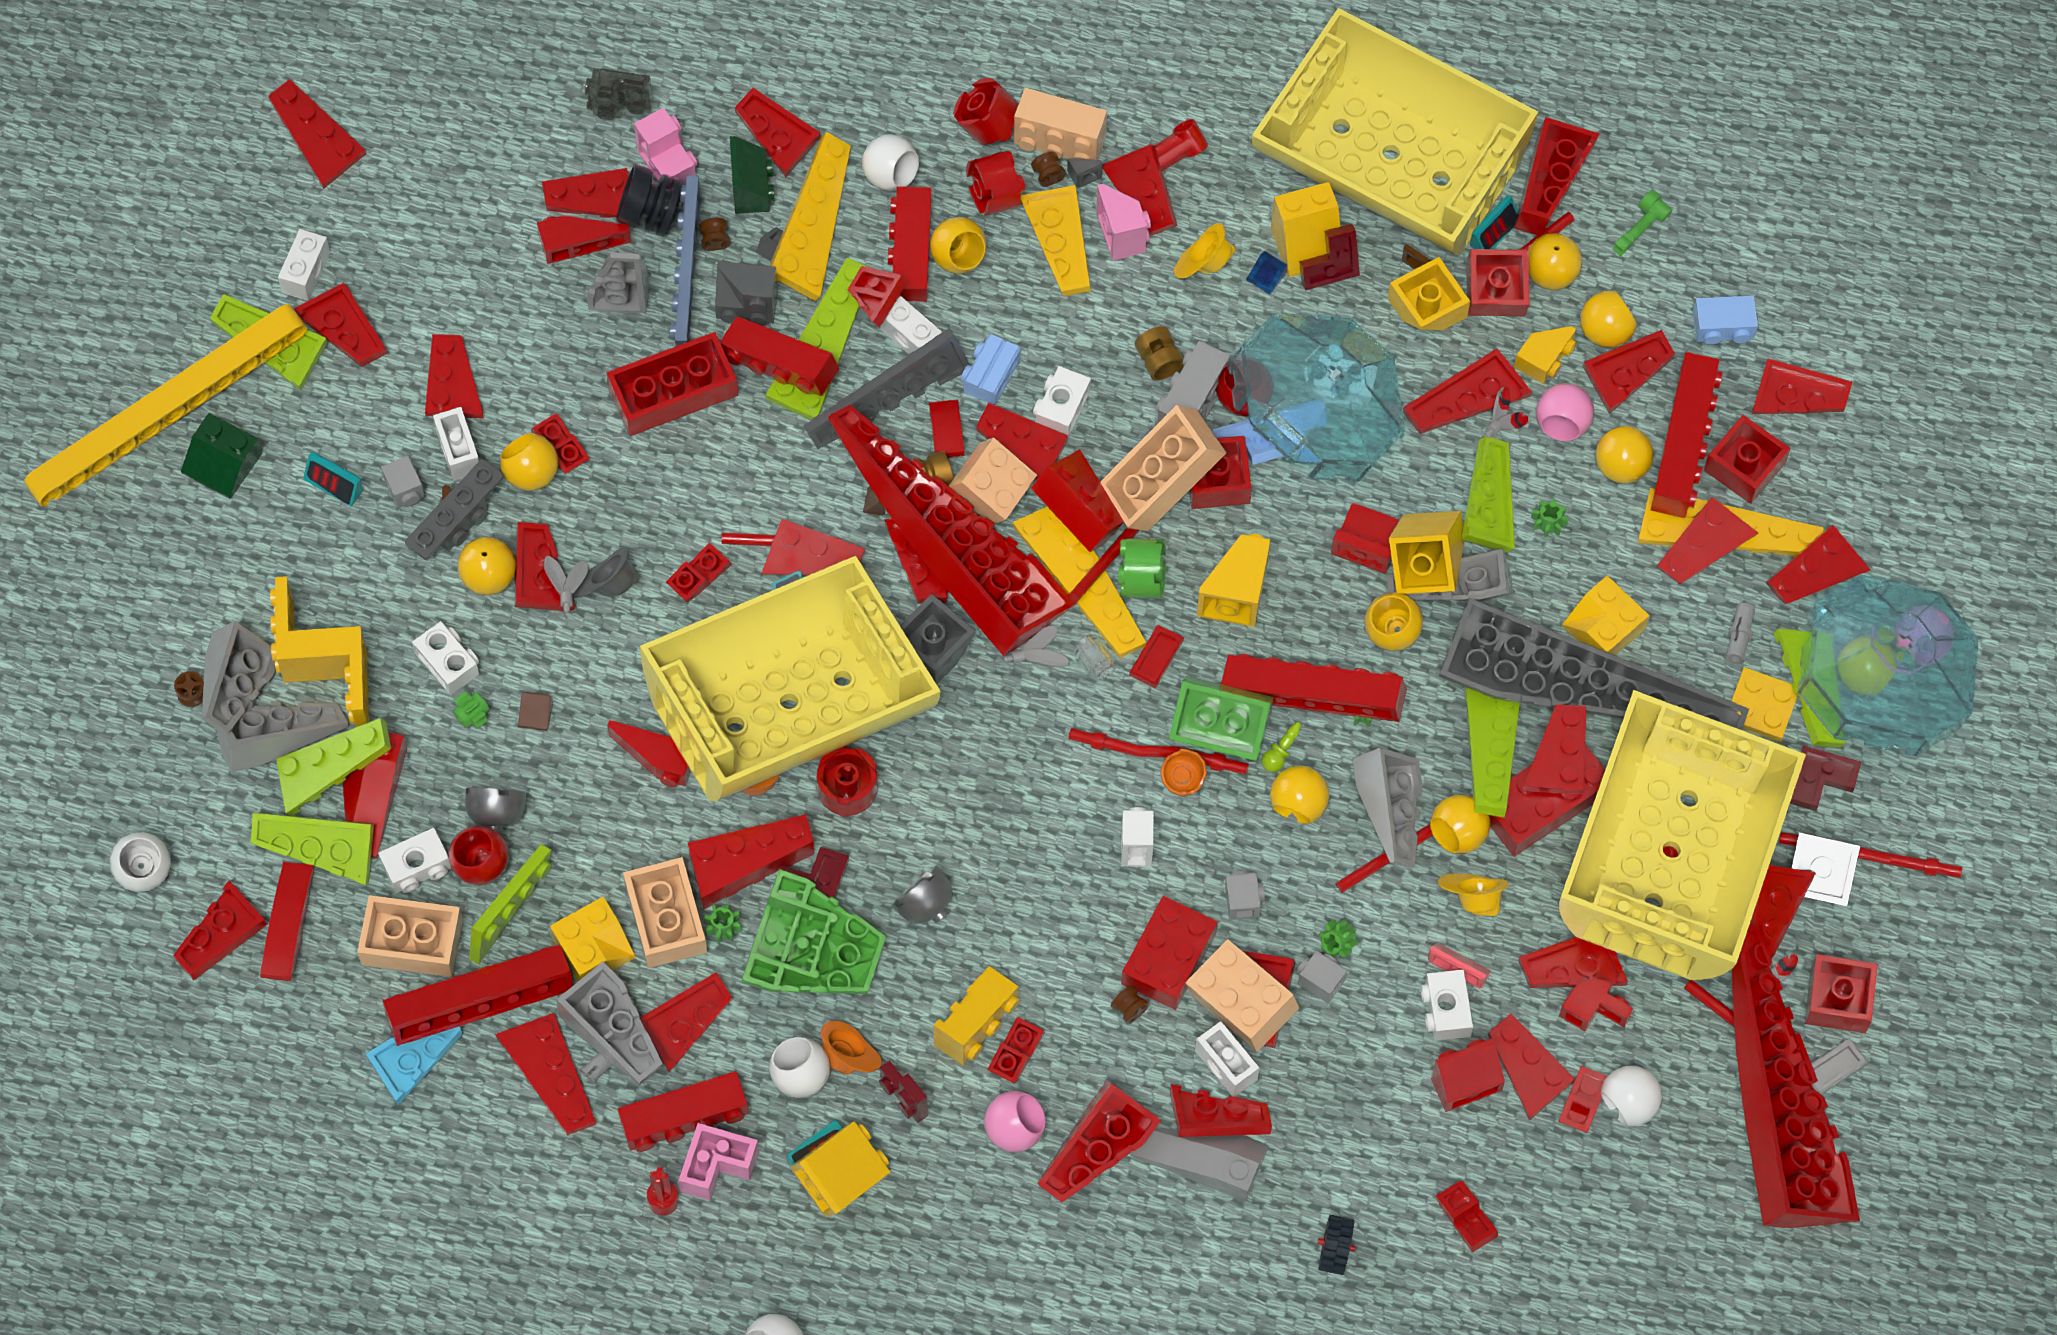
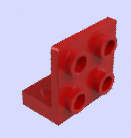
(1365, 538)

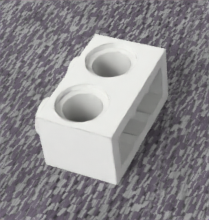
(440, 661)
(1137, 838)

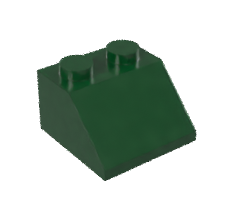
(750, 177)
(221, 455)

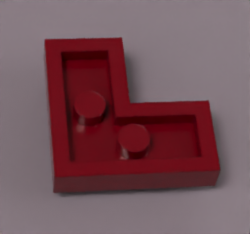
(1339, 262)
(1823, 769)
(826, 871)
(911, 1097)

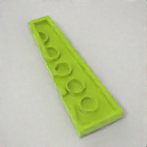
(828, 331)
(1491, 743)

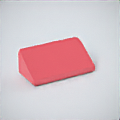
(1450, 960)

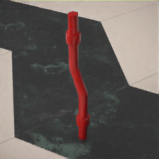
(1100, 741)
(1930, 866)

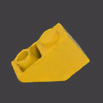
(1543, 351)

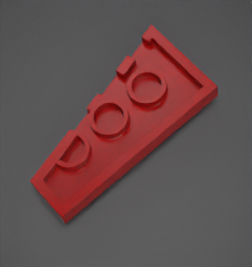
(320, 139)

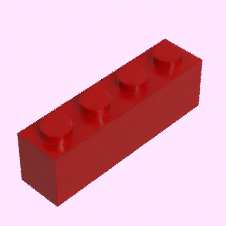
(911, 239)
(779, 356)
(680, 1111)

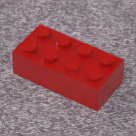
(672, 384)
(1537, 814)

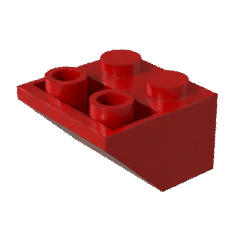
(1468, 1074)

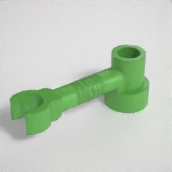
(1654, 209)

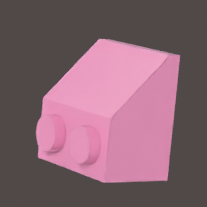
(1122, 223)

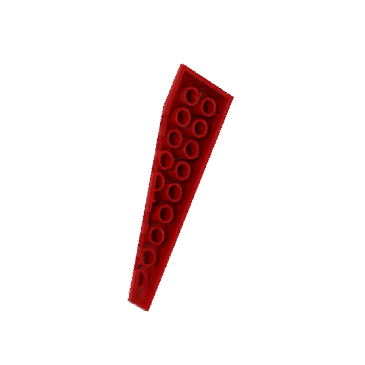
(984, 572)
(1785, 1119)

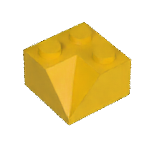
(1429, 297)
(1606, 618)
(591, 938)

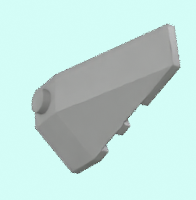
(620, 285)
(1479, 578)
(233, 674)
(276, 730)
(1389, 792)
(609, 1022)
(1214, 1161)

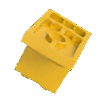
(319, 653)

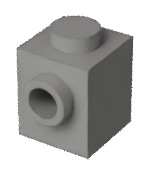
(402, 482)
(1243, 895)
(1321, 976)

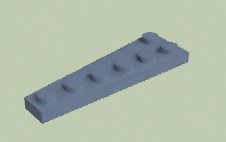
(689, 218)

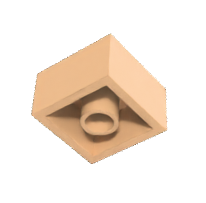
(993, 480)

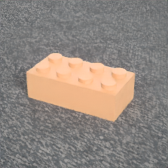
(1162, 468)

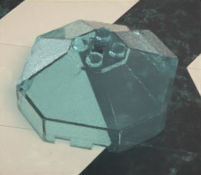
(1307, 413)
(1872, 687)

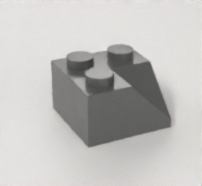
(746, 292)
(937, 636)

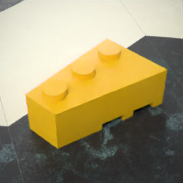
(976, 1016)

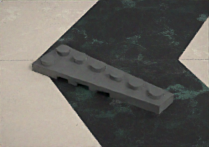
(935, 361)

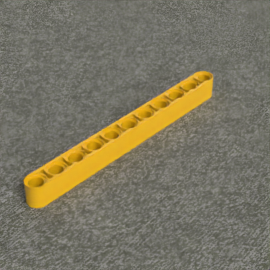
(165, 405)

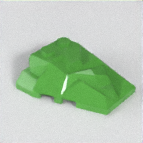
(811, 943)

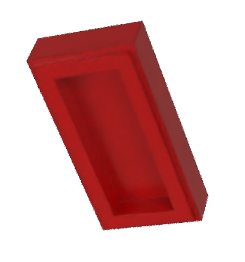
(1156, 656)

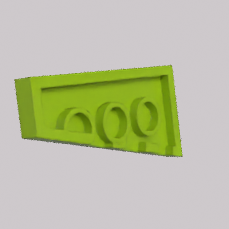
(293, 362)
(1490, 498)
(1792, 644)
(328, 762)
(327, 844)
(503, 908)

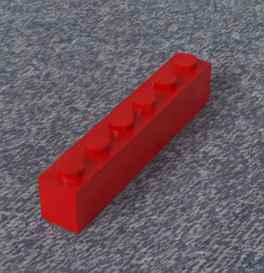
(1685, 435)
(1319, 687)
(477, 994)

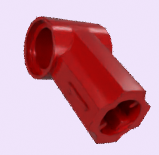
(1184, 142)

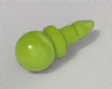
(1274, 759)

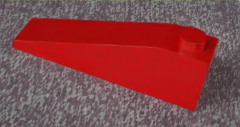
(371, 790)
(1102, 1136)

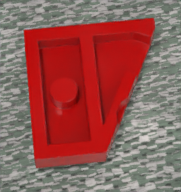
(876, 292)

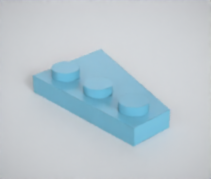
(408, 1063)

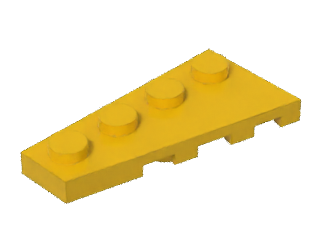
(1060, 233)

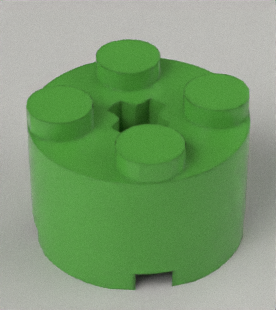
(1142, 568)

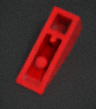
(575, 236)
(653, 752)

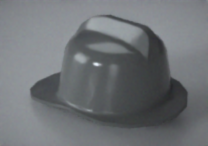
(610, 577)

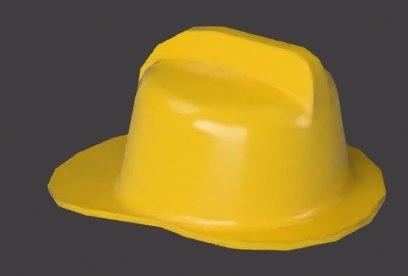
(1206, 254)
(1476, 893)

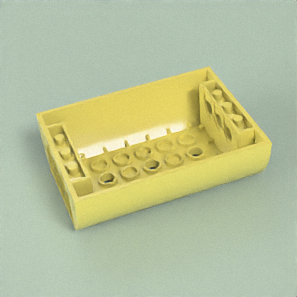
(1403, 104)
(777, 651)
(1721, 842)

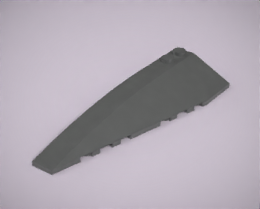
(1544, 668)

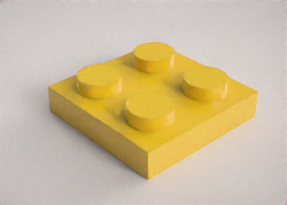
(1768, 702)

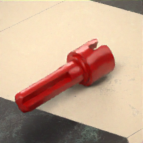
(662, 1193)

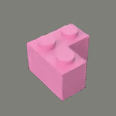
(662, 147)
(713, 1153)

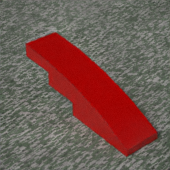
(287, 921)

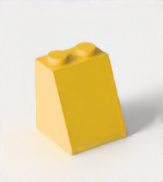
(1301, 224)
(1427, 552)
(1236, 583)
(841, 1169)

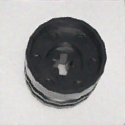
(649, 200)

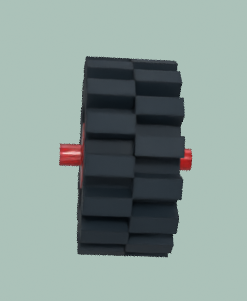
(1336, 1244)

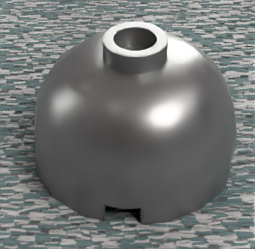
(494, 807)
(926, 898)

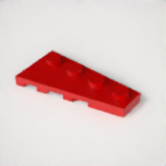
(1466, 393)
(547, 1065)

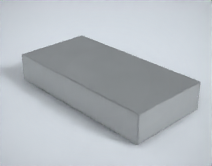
(1837, 1066)

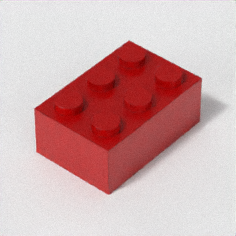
(1169, 952)

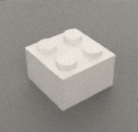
(1833, 864)

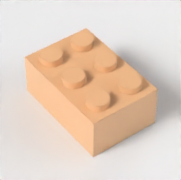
(1059, 126)
(665, 912)
(410, 936)
(1242, 995)

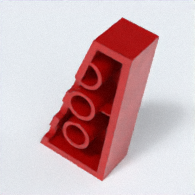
(1553, 167)
(747, 856)

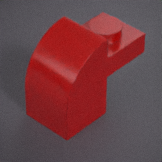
(1592, 998)

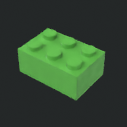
(1221, 718)

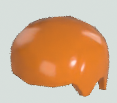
(1183, 767)

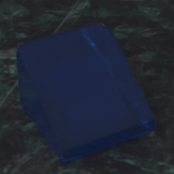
(1267, 272)

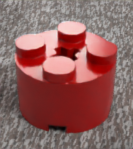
(986, 112)
(995, 183)
(859, 786)

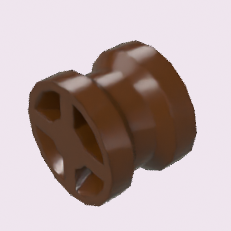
(1048, 169)
(714, 234)
(187, 683)
(1130, 1004)

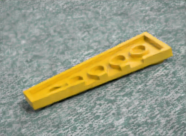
(809, 231)
(1774, 536)
(1069, 563)

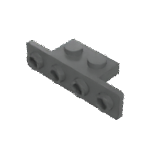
(456, 513)

